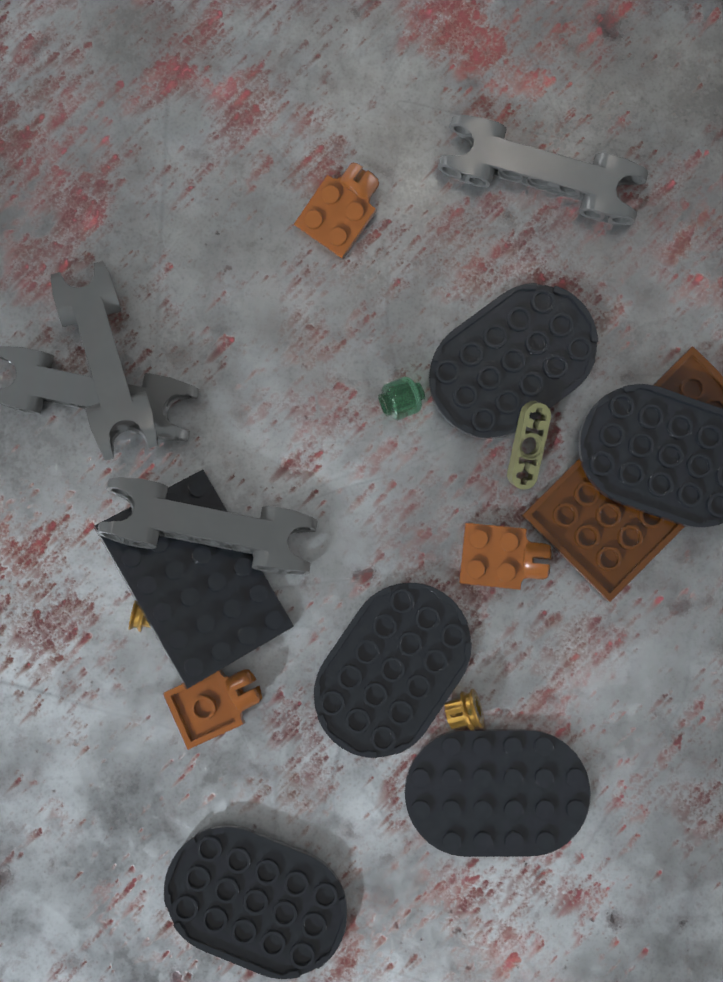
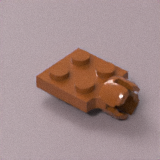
(340, 209)
(501, 557)
(212, 705)

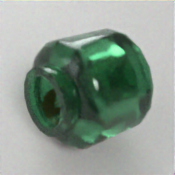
(401, 398)

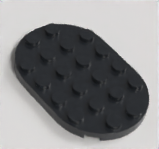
(511, 352)
(656, 454)
(392, 670)
(497, 793)
(255, 901)

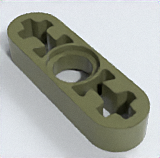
(536, 455)

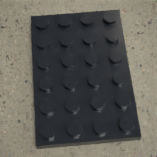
(197, 596)

